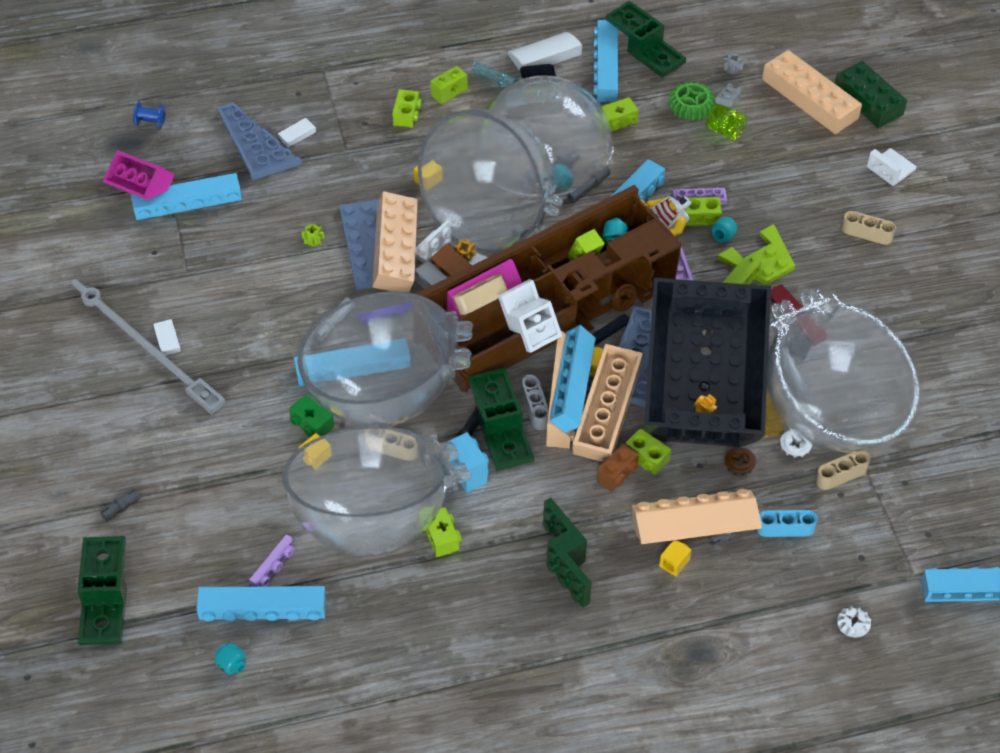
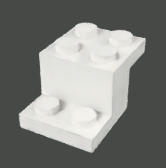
(530, 315)

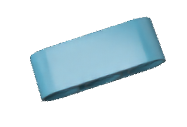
(796, 523)

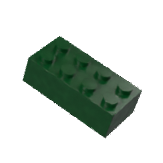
(878, 98)

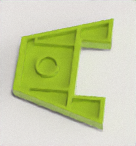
(774, 257)

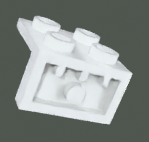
(890, 165)
(434, 242)

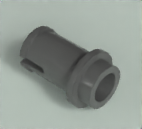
(718, 538)

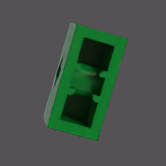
(311, 417)

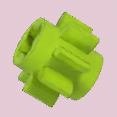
(312, 235)

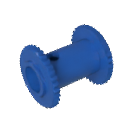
(149, 114)

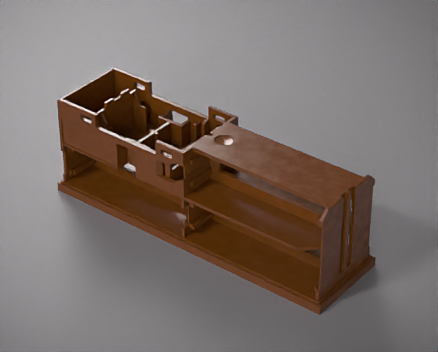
(571, 286)

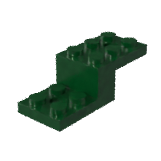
(645, 38)
(500, 419)
(566, 553)
(102, 590)

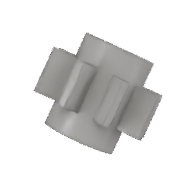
(733, 63)

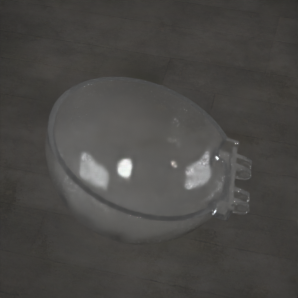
(566, 123)
(486, 178)
(382, 357)
(839, 375)
(370, 487)

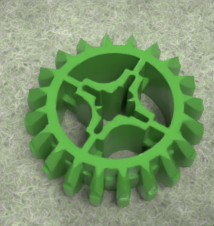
(691, 101)

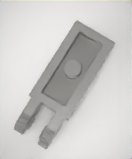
(729, 95)

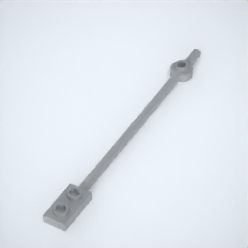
(197, 390)

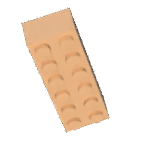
(811, 91)
(395, 243)
(607, 403)

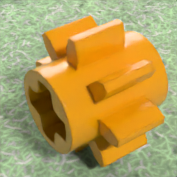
(469, 248)
(706, 404)

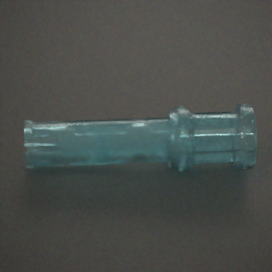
(501, 78)

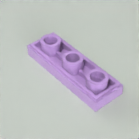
(700, 193)
(273, 563)

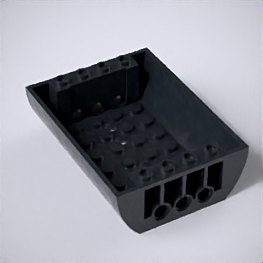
(733, 371)

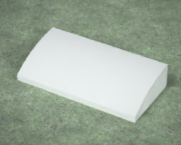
(547, 51)

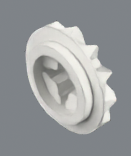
(786, 445)
(860, 628)

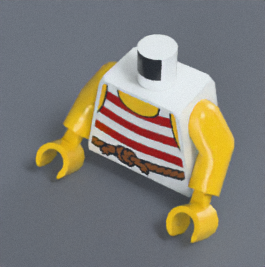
(670, 212)

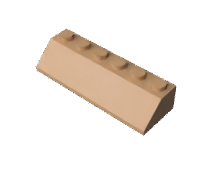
(556, 436)
(695, 516)

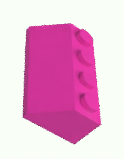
(137, 176)
(506, 269)

